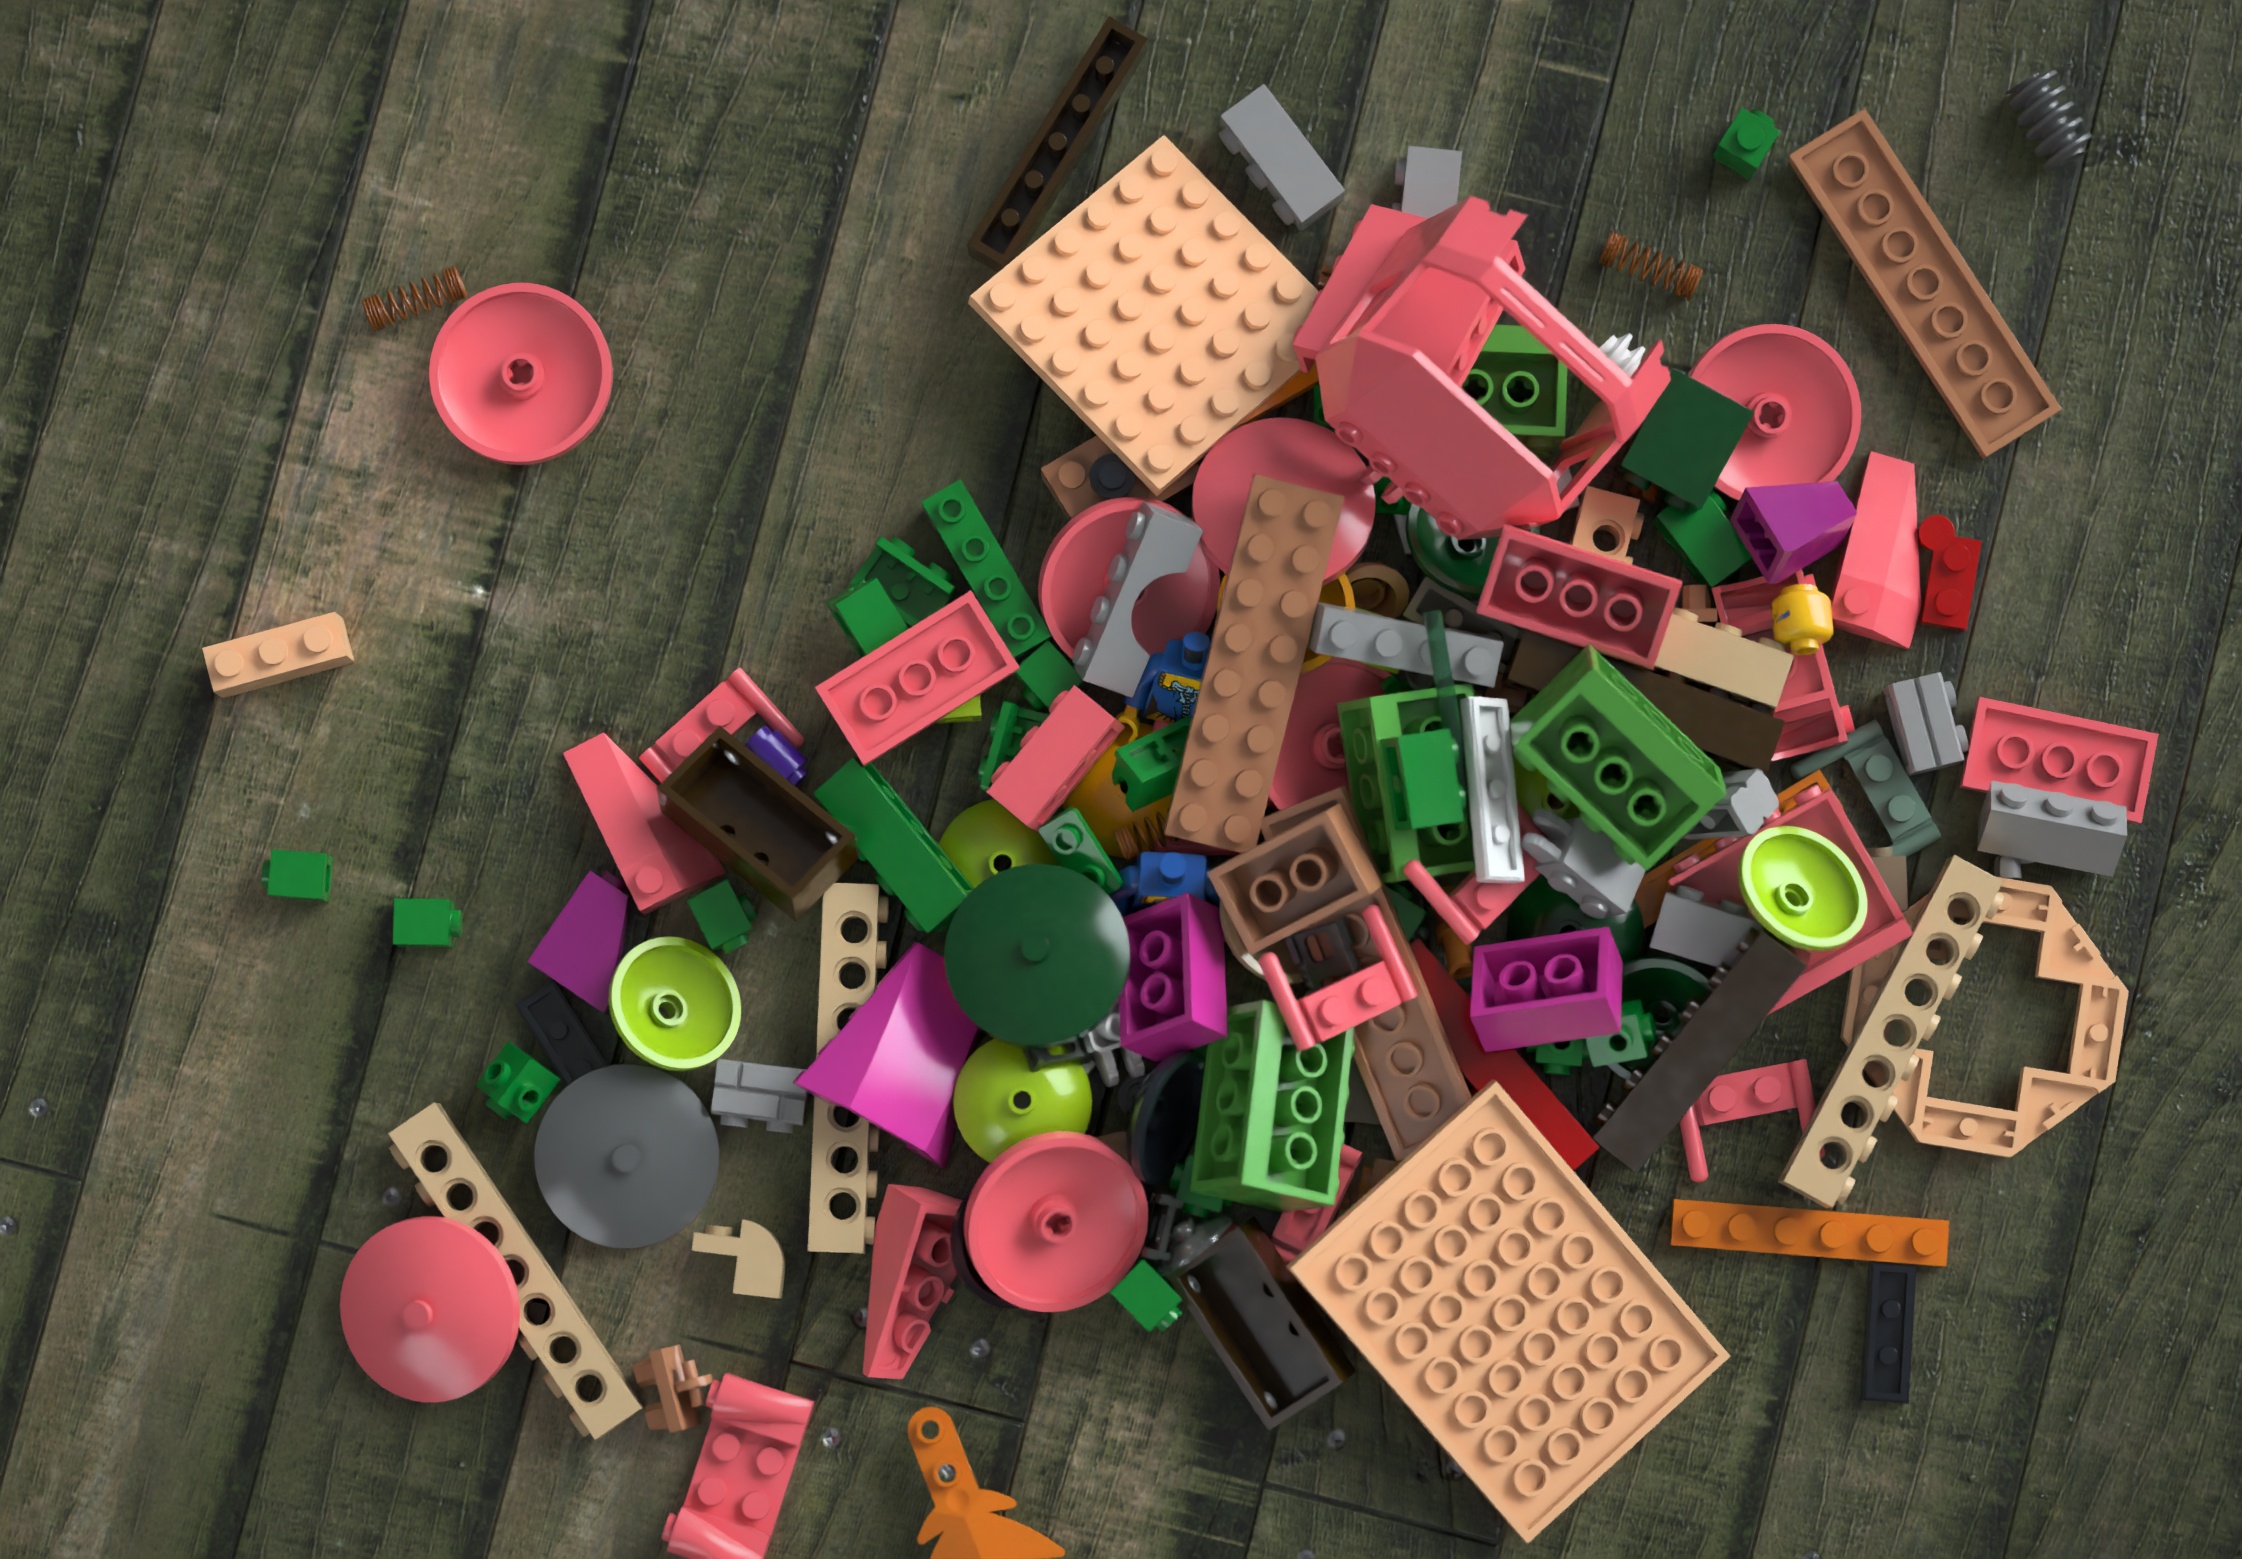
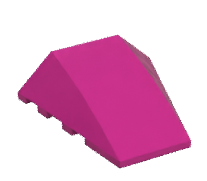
(901, 1056)

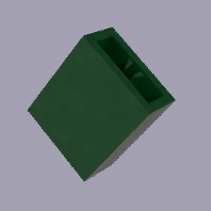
(1685, 442)

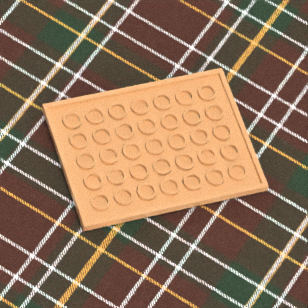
(1508, 1311)

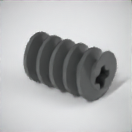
(2048, 120)

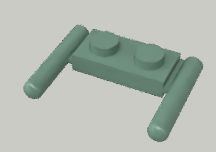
(1883, 786)

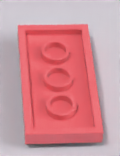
(917, 678)
(2059, 755)

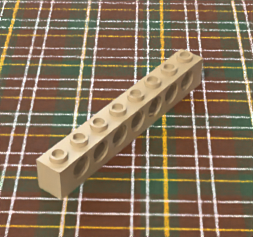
(1804, 1170)
(827, 1232)
(618, 1399)

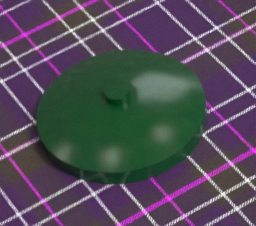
(1037, 956)

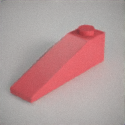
(1878, 568)
(649, 848)
(907, 1276)

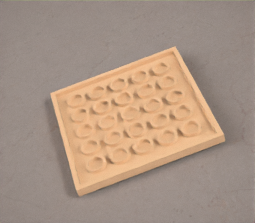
(1154, 314)

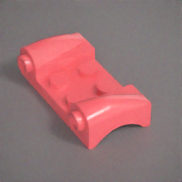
(1808, 696)
(740, 1472)

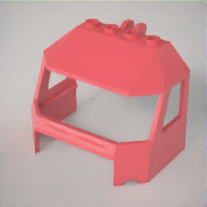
(1429, 431)

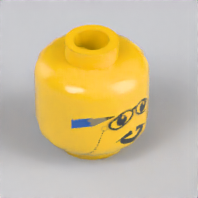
(1802, 619)

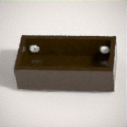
(735, 792)
(1261, 1323)

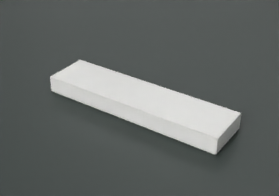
(1492, 790)

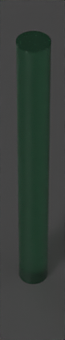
(1445, 687)

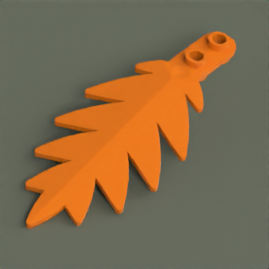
(963, 1508)

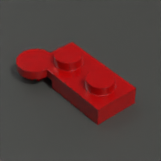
(1949, 574)

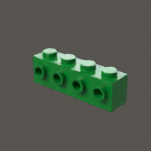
(895, 845)

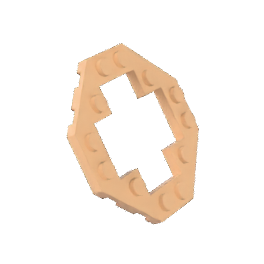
(2042, 1095)

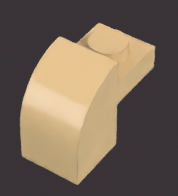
(758, 1253)

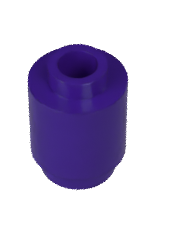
(779, 754)

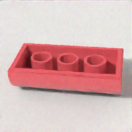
(1579, 596)

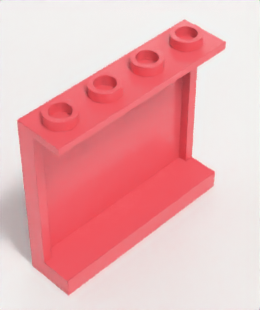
(1437, 315)
(1820, 813)

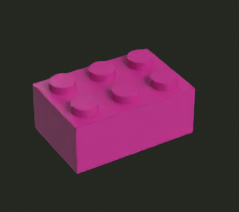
(1174, 979)
(1546, 989)

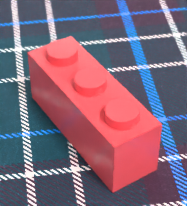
(1054, 758)

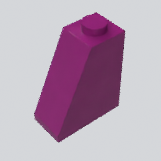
(1792, 525)
(587, 939)

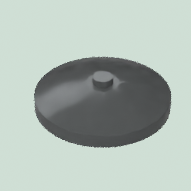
(626, 1155)

